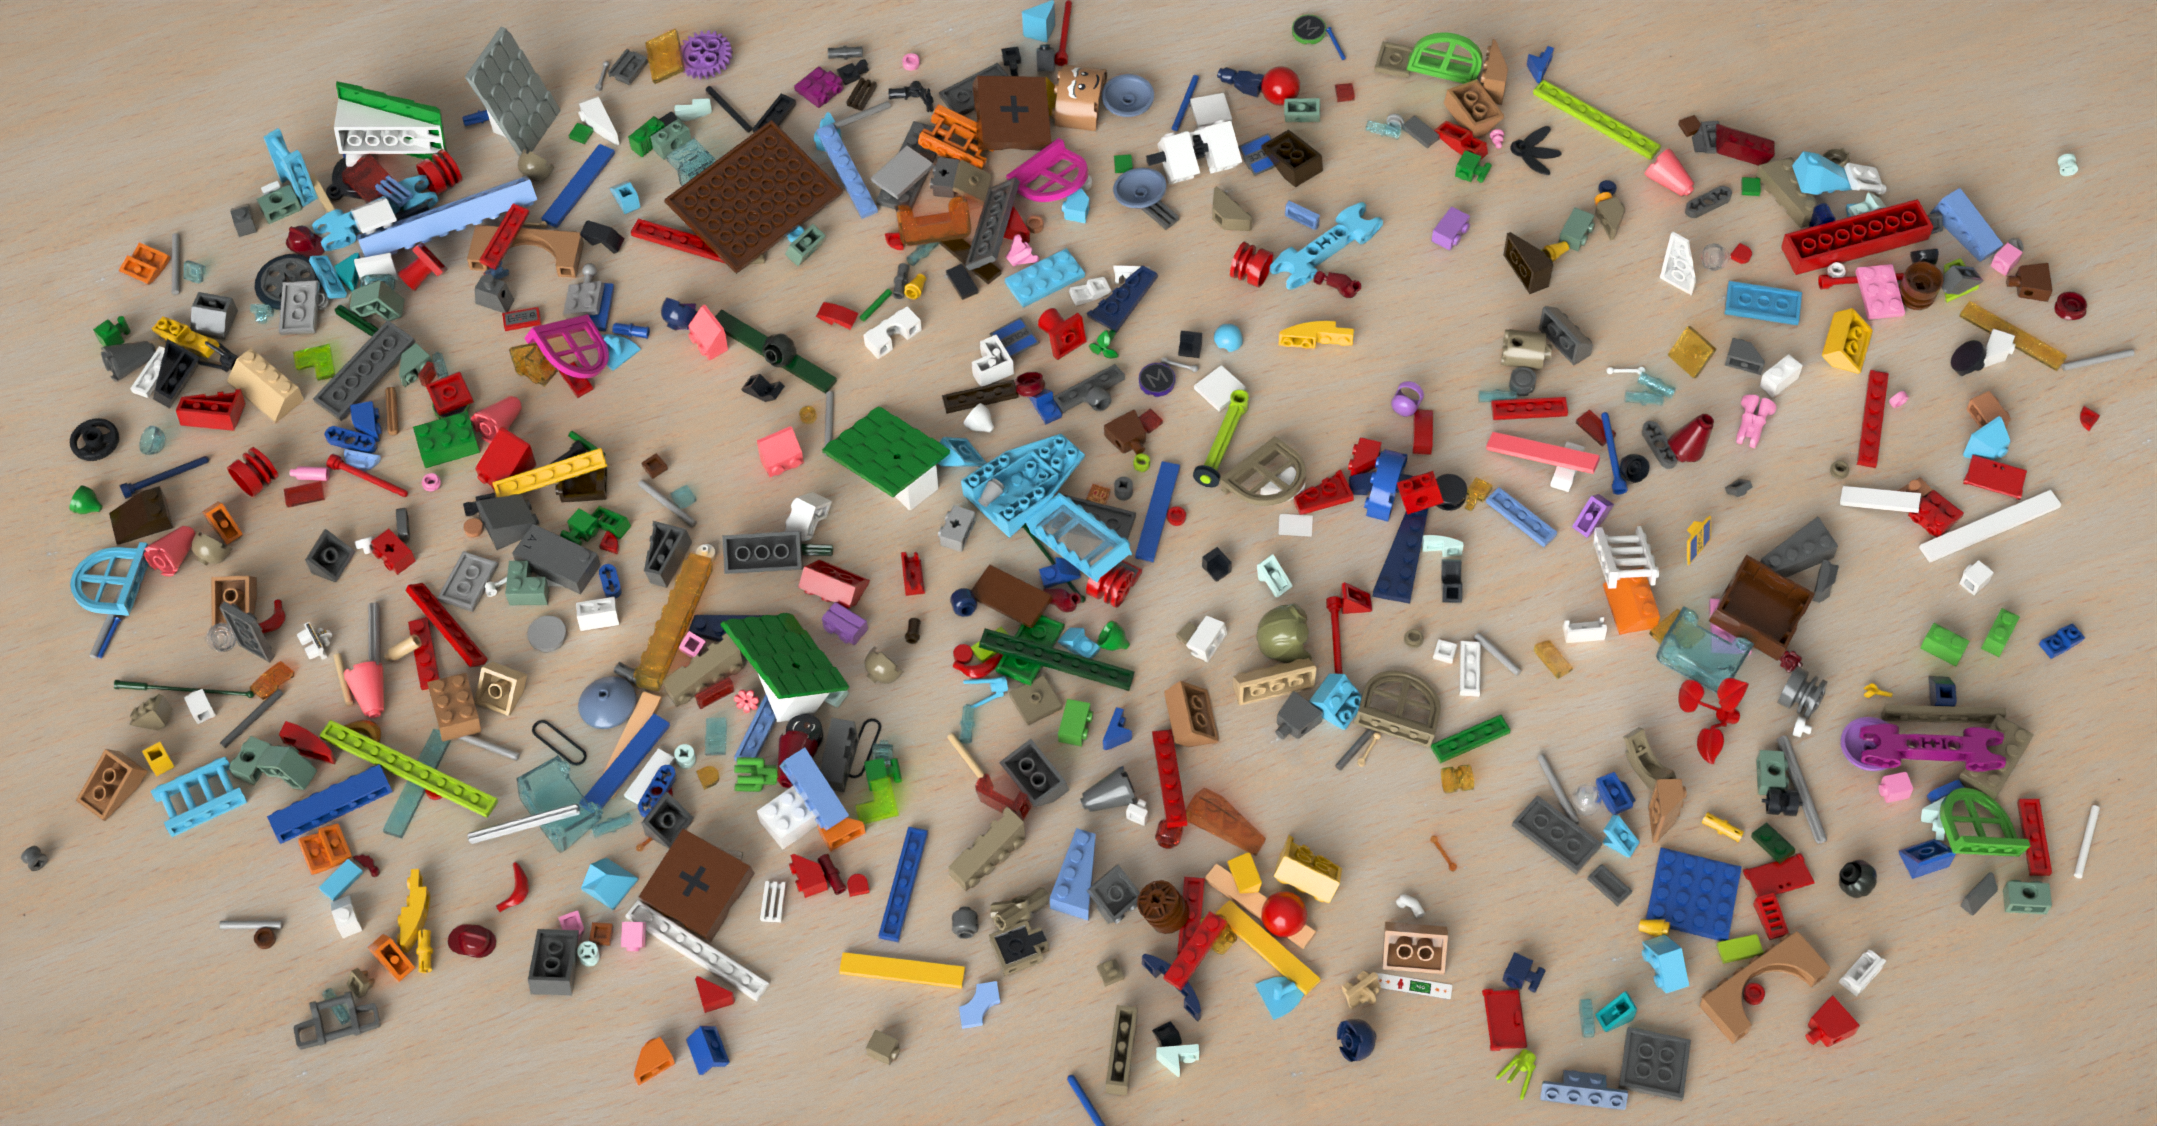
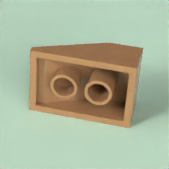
(232, 590)
(110, 783)

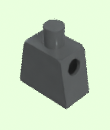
(493, 294)
(1297, 717)

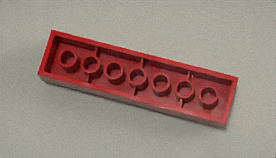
(1856, 236)

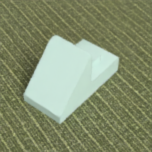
(1870, 204)
(1271, 572)
(1931, 814)
(1172, 1055)

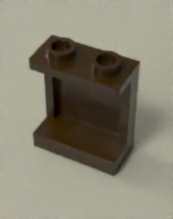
(584, 488)

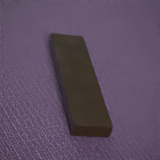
(960, 249)
(986, 395)

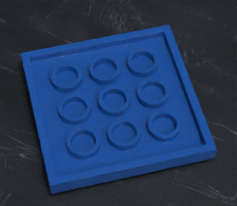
(1694, 894)

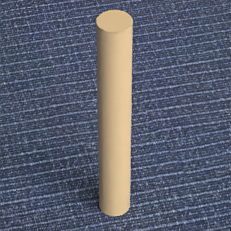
(345, 688)
(966, 755)

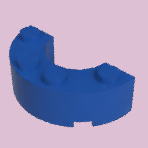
(1389, 470)

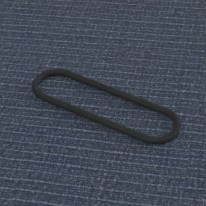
(564, 736)
(875, 739)

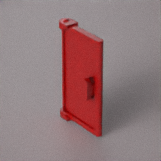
(1993, 478)
(1775, 876)
(1502, 1012)

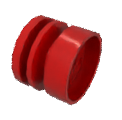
(441, 171)
(1251, 264)
(252, 472)
(1112, 585)

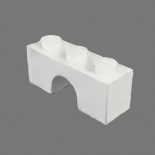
(902, 323)

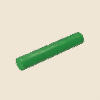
(876, 304)
(586, 444)

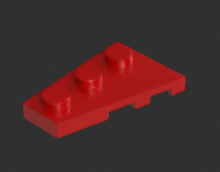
(1329, 493)

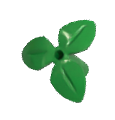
(1104, 340)

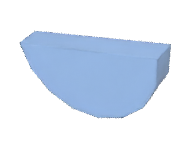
(361, 460)

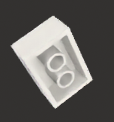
(787, 818)

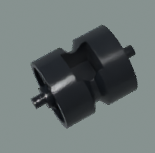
(1784, 802)

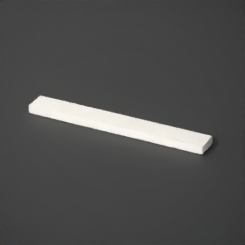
(1990, 526)
(698, 951)

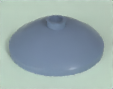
(1128, 95)
(1139, 188)
(612, 708)

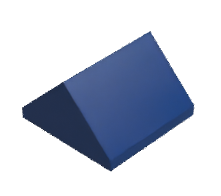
(1926, 857)

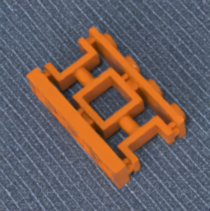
(960, 126)

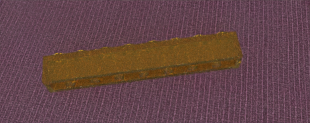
(673, 622)

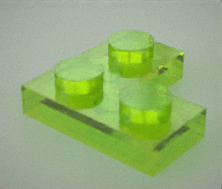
(317, 357)
(882, 806)

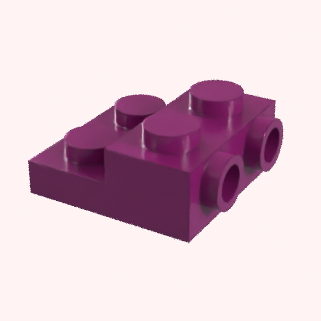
(819, 86)

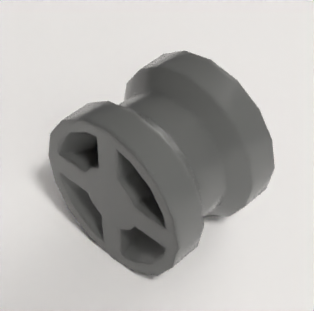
(1123, 493)
(34, 858)

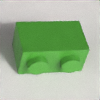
(2000, 632)
(1944, 644)
(1074, 722)

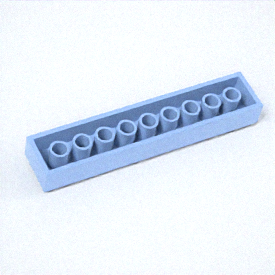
(448, 217)

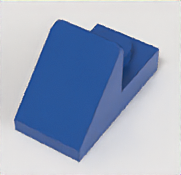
(1539, 65)
(1046, 406)
(1059, 573)
(1116, 733)

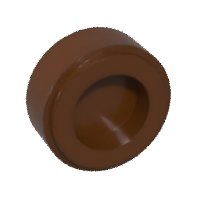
(264, 938)

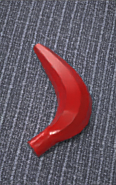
(276, 620)
(979, 670)
(520, 890)

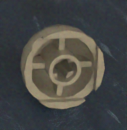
(534, 166)
(208, 549)
(881, 667)

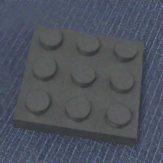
(1654, 1064)

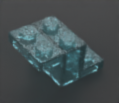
(690, 160)

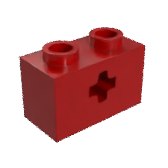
(392, 552)

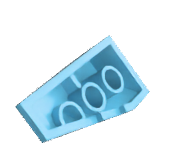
(1819, 174)

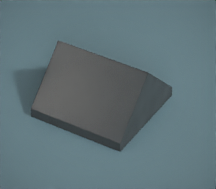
(329, 556)
(668, 811)

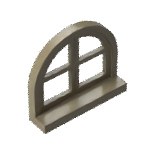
(1254, 463)
(1395, 724)

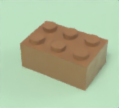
(454, 707)

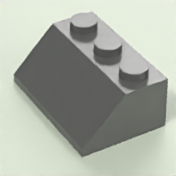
(1565, 335)
(1034, 774)

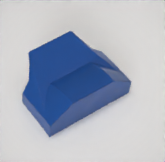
(1615, 793)

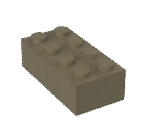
(2013, 746)

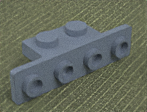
(1584, 1089)

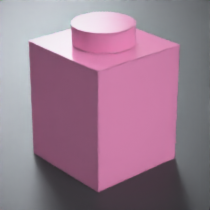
(2006, 259)
(692, 645)
(1895, 787)
(633, 935)

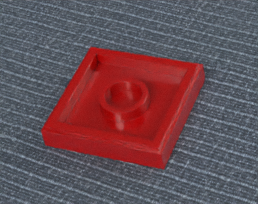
(449, 393)

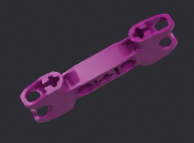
(1969, 747)

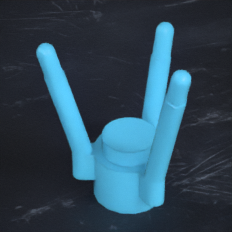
(997, 685)

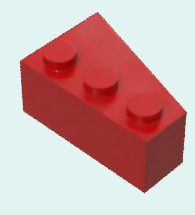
(212, 411)

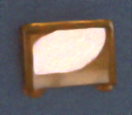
(934, 227)

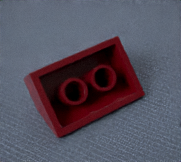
(1743, 145)

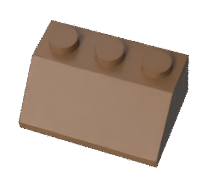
(1473, 108)
(1190, 715)
(1665, 806)
(1414, 948)

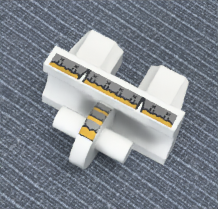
(321, 638)

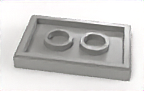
(902, 172)
(299, 307)
(467, 581)

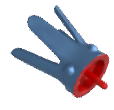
(498, 273)

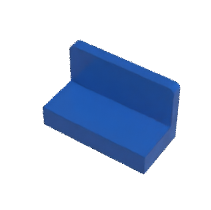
(707, 1049)

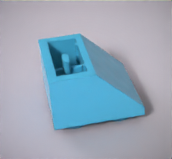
(1337, 700)

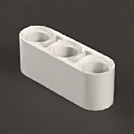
(1564, 476)

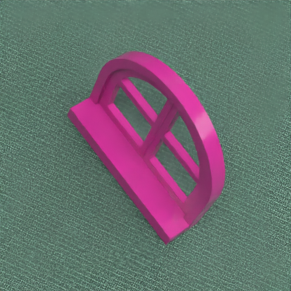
(1040, 164)
(565, 328)

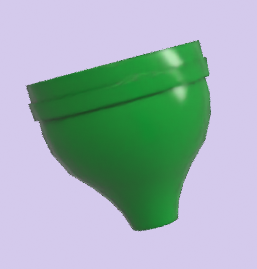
(85, 501)
(1113, 637)

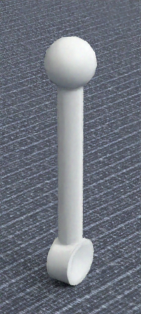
(1610, 370)

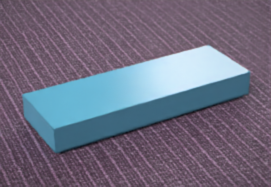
(327, 277)

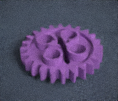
(706, 54)

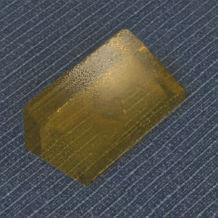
(1552, 659)

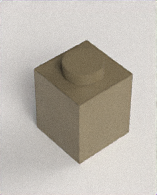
(883, 1047)

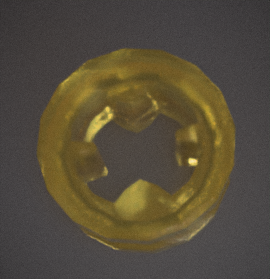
(811, 418)

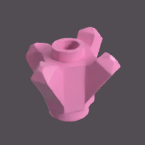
(1020, 252)

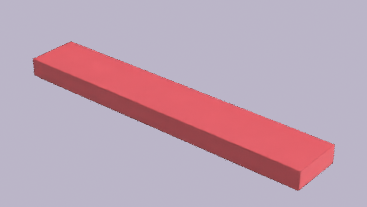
(1543, 452)

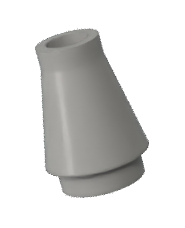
(992, 490)

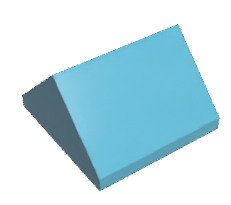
(1039, 21)

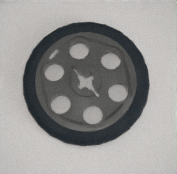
(280, 264)

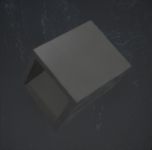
(506, 518)

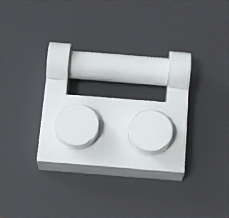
(1864, 178)

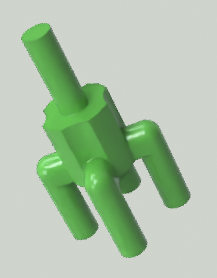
(760, 774)

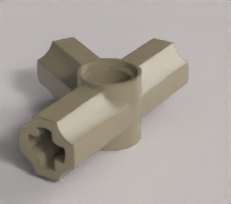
(1018, 909)

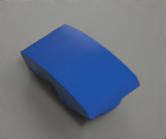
(2061, 641)

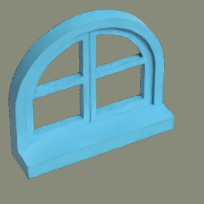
(130, 583)

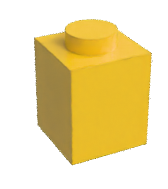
(158, 759)

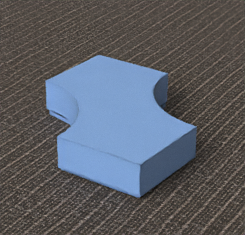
(984, 998)

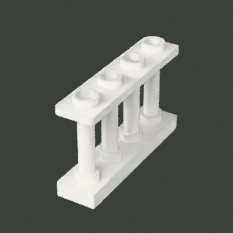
(1610, 563)

